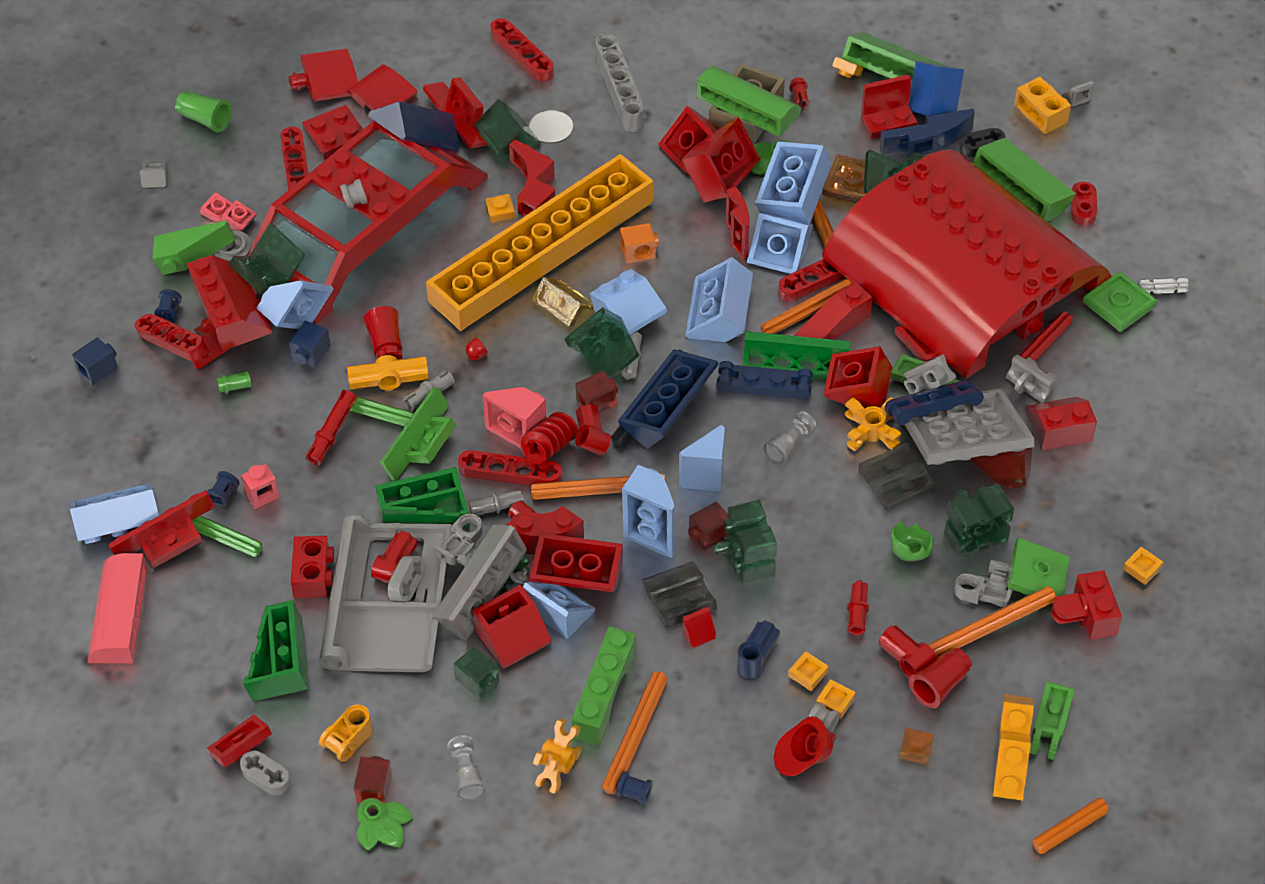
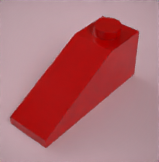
(839, 314)

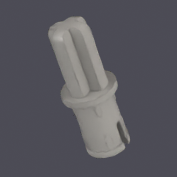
(630, 371)
(494, 503)

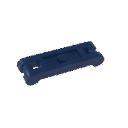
(764, 381)
(933, 400)

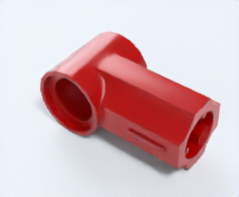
(590, 432)
(384, 565)
(909, 654)

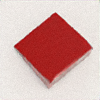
(699, 627)

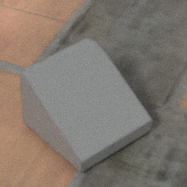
(1079, 94)
(154, 174)

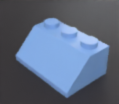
(720, 302)
(649, 511)
(113, 512)

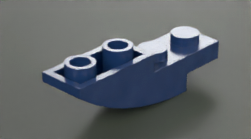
(934, 135)

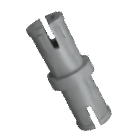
(442, 381)

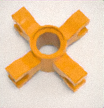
(872, 425)
(557, 755)

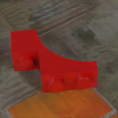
(538, 173)

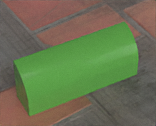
(882, 56)
(746, 100)
(1024, 178)

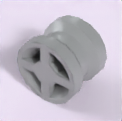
(353, 194)
(828, 717)

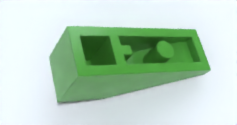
(178, 248)

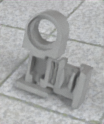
(463, 549)
(992, 592)

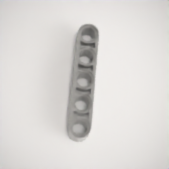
(619, 82)

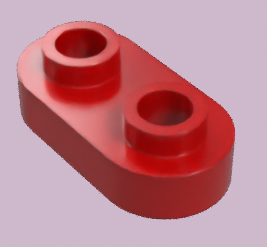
(1084, 203)

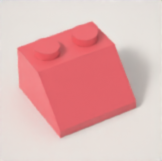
(513, 412)

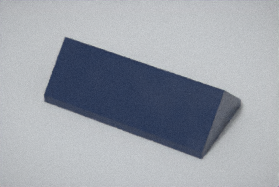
(418, 124)
(666, 396)

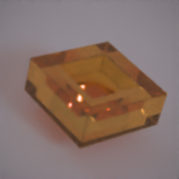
(916, 746)

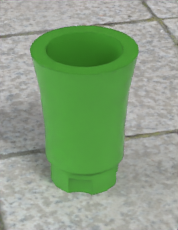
(205, 110)

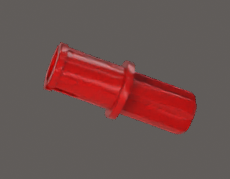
(858, 608)

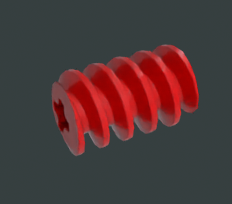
(548, 437)

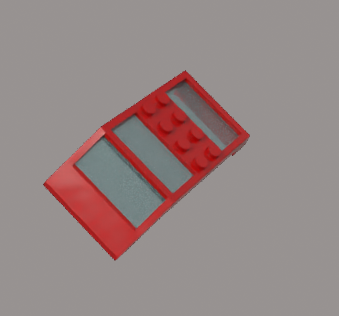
(398, 183)

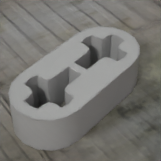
(406, 578)
(262, 777)

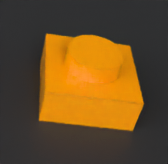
(847, 68)
(500, 208)
(1143, 565)
(808, 671)
(836, 697)

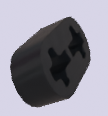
(972, 141)

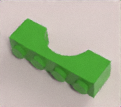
(600, 689)

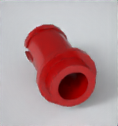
(297, 81)
(798, 88)

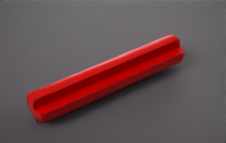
(1047, 336)

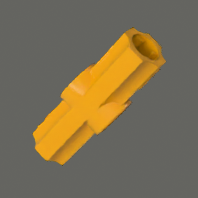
(387, 372)

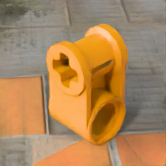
(343, 736)

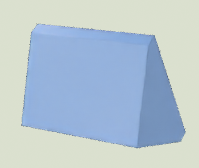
(703, 462)
(559, 607)

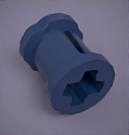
(168, 305)
(223, 488)
(634, 788)

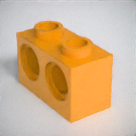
(1042, 105)

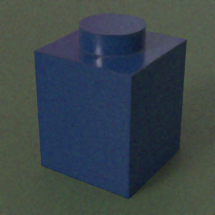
(310, 344)
(95, 360)

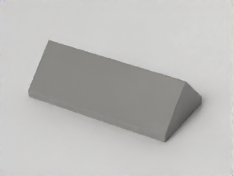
(480, 579)

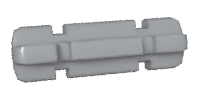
(1164, 285)

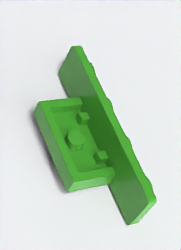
(421, 436)

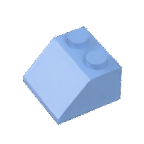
(779, 243)
(629, 298)
(294, 303)

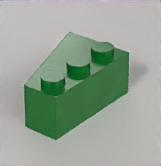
(423, 499)
(280, 655)

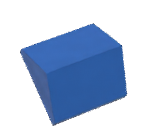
(935, 88)

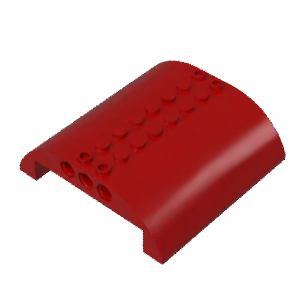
(956, 257)

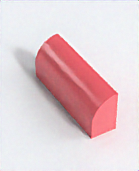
(118, 609)

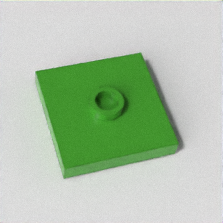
(1120, 301)
(1036, 568)

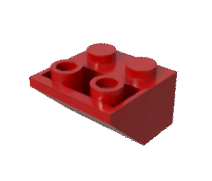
(511, 626)

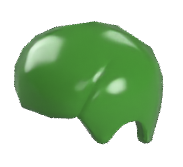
(911, 542)

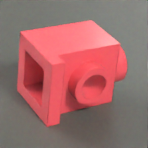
(256, 479)

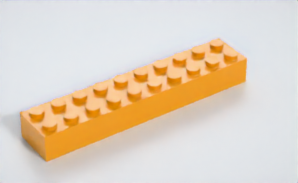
(539, 242)

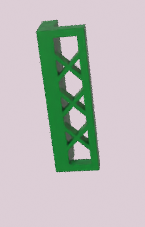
(794, 350)

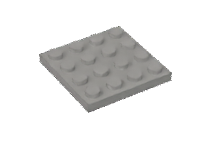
(971, 430)

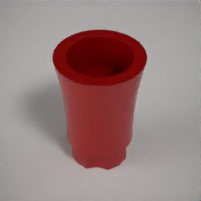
(383, 331)
(940, 677)

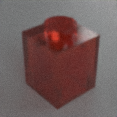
(598, 391)
(707, 525)
(372, 779)

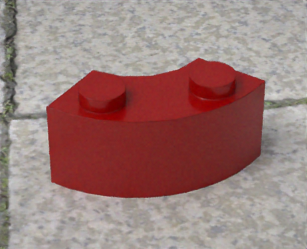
(557, 522)

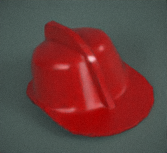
(803, 746)

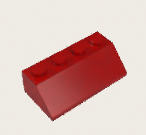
(227, 302)

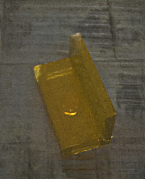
(561, 300)

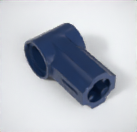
(756, 649)

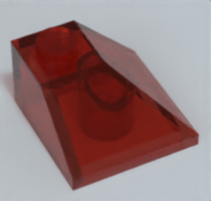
(1007, 467)

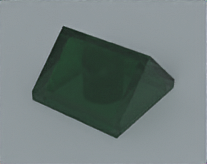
(503, 125)

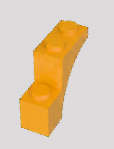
(1013, 747)

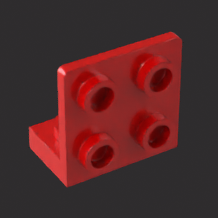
(886, 106)

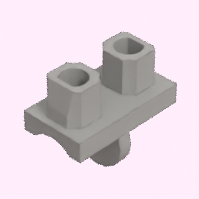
(928, 375)
(1030, 378)

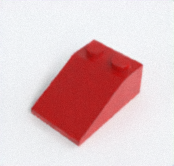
(721, 160)

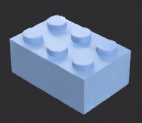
(794, 181)

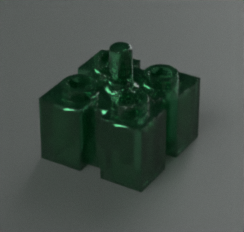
(978, 520)
(749, 541)

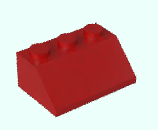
(577, 562)

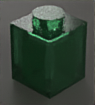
(476, 672)

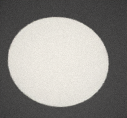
(551, 126)

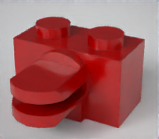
(1091, 605)

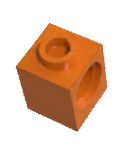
(638, 243)

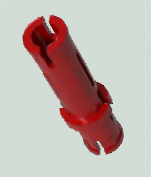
(326, 435)

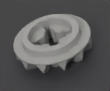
(242, 244)

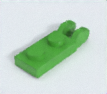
(1052, 717)

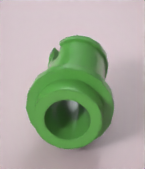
(233, 382)

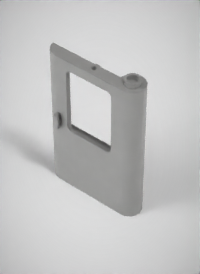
(382, 634)

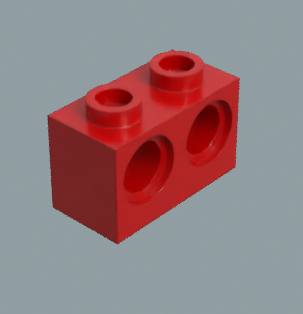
(308, 566)

